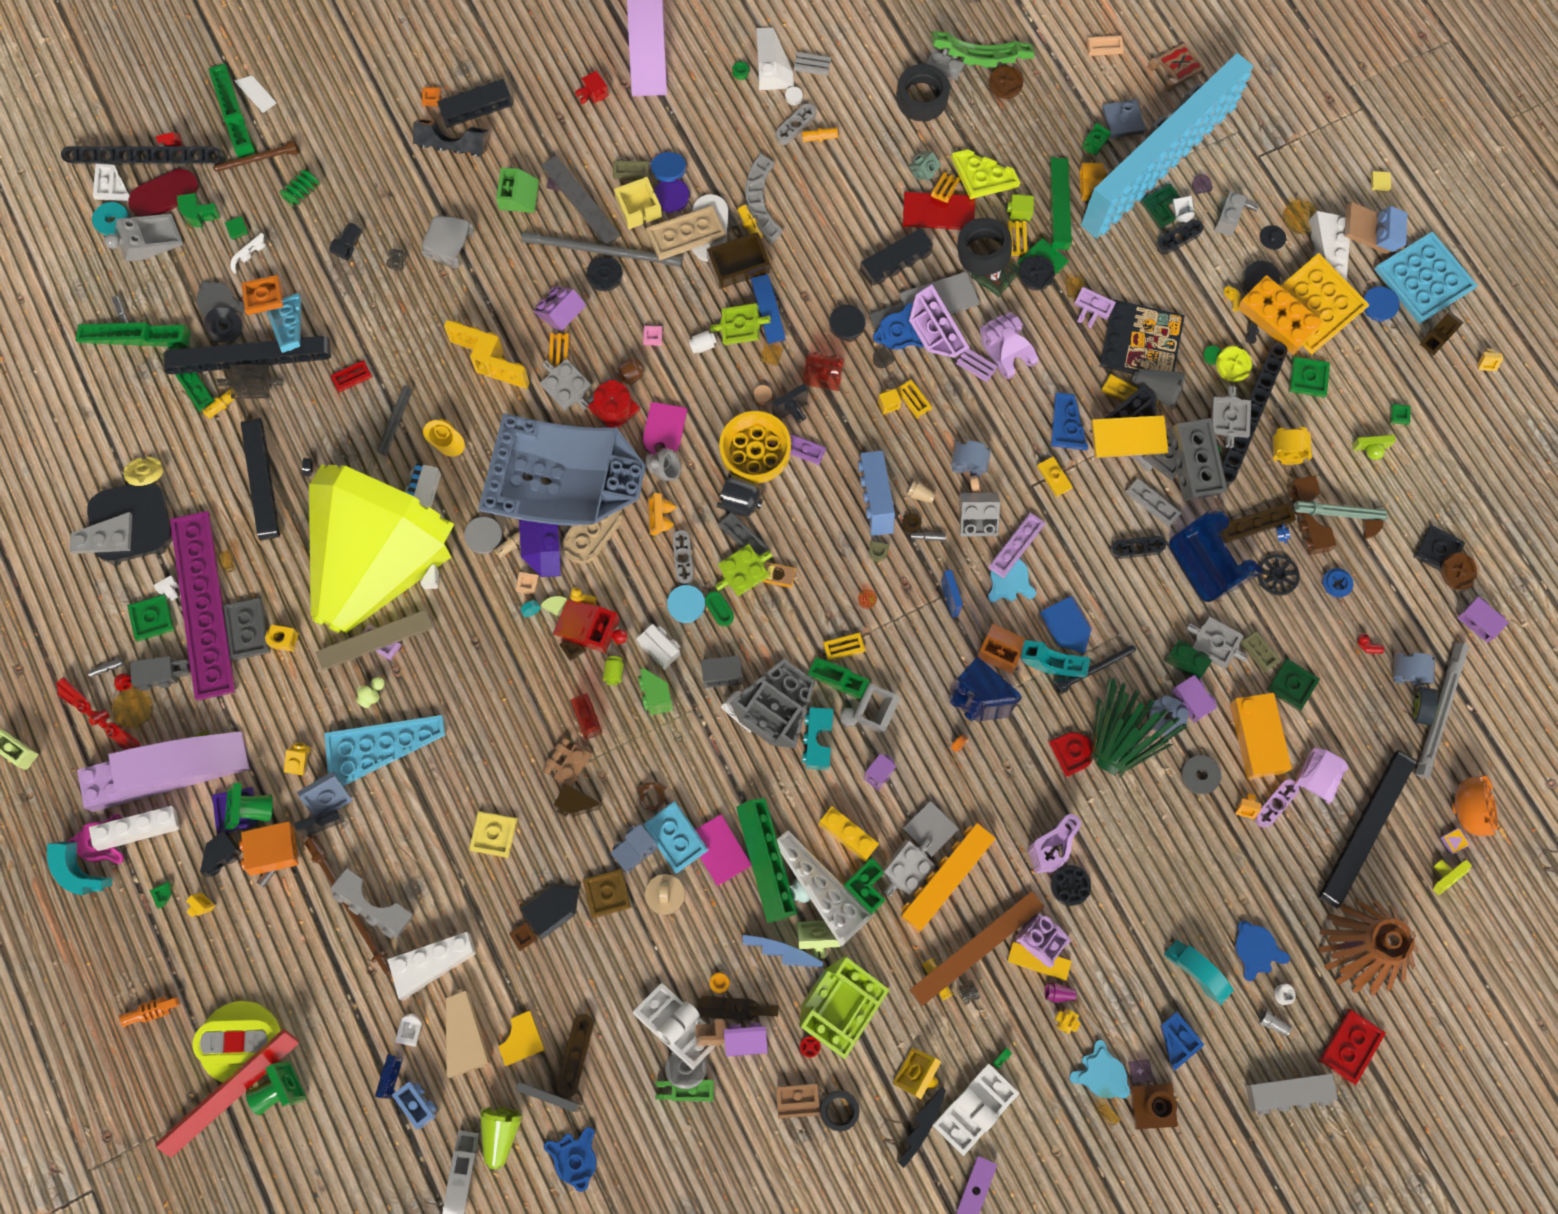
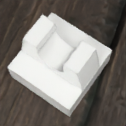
(168, 587)

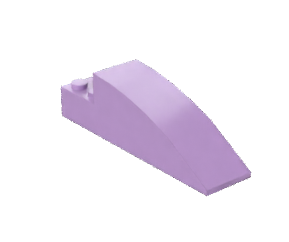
(647, 47)
(161, 769)

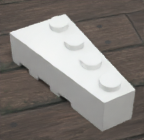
(1330, 240)
(422, 966)

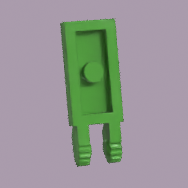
(703, 1092)

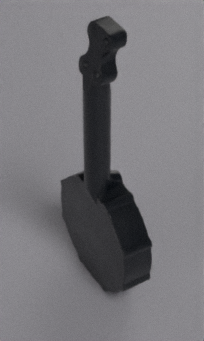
(1252, 276)

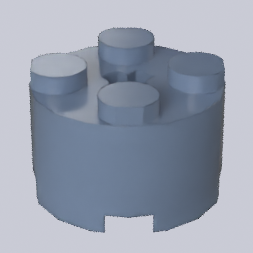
(970, 458)
(1414, 668)

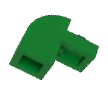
(194, 212)

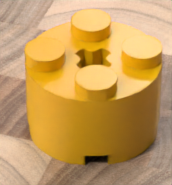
(1292, 445)

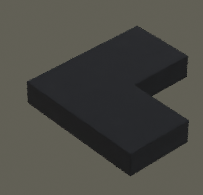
(313, 825)

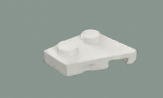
(108, 184)

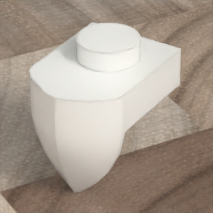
(1183, 209)
(409, 1030)

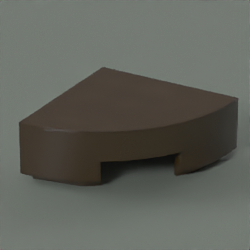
(572, 650)

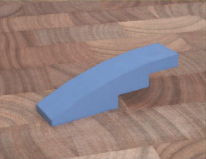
(789, 954)

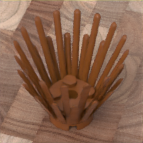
(1370, 946)

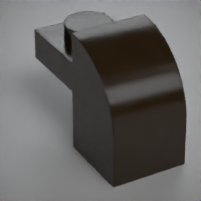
(1441, 333)

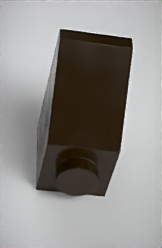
(574, 802)

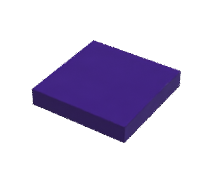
(219, 806)

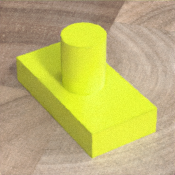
(1450, 875)

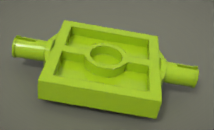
(740, 324)
(743, 570)

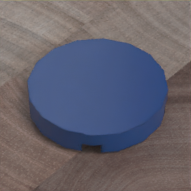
(668, 166)
(1382, 304)

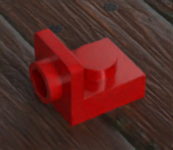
(170, 140)

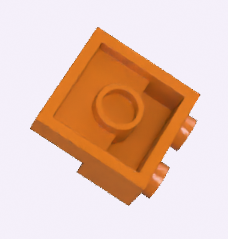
(262, 294)

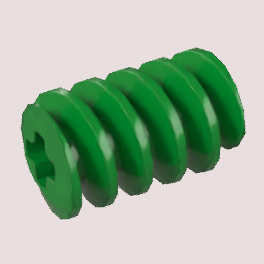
(299, 187)

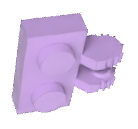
(1095, 304)

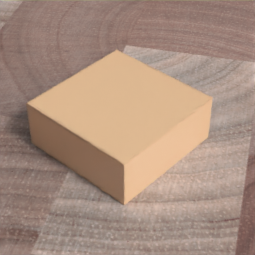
(527, 583)

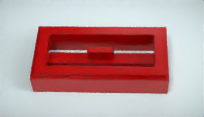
(353, 378)

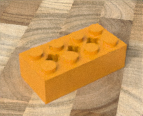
(1281, 303)

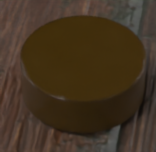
(911, 523)

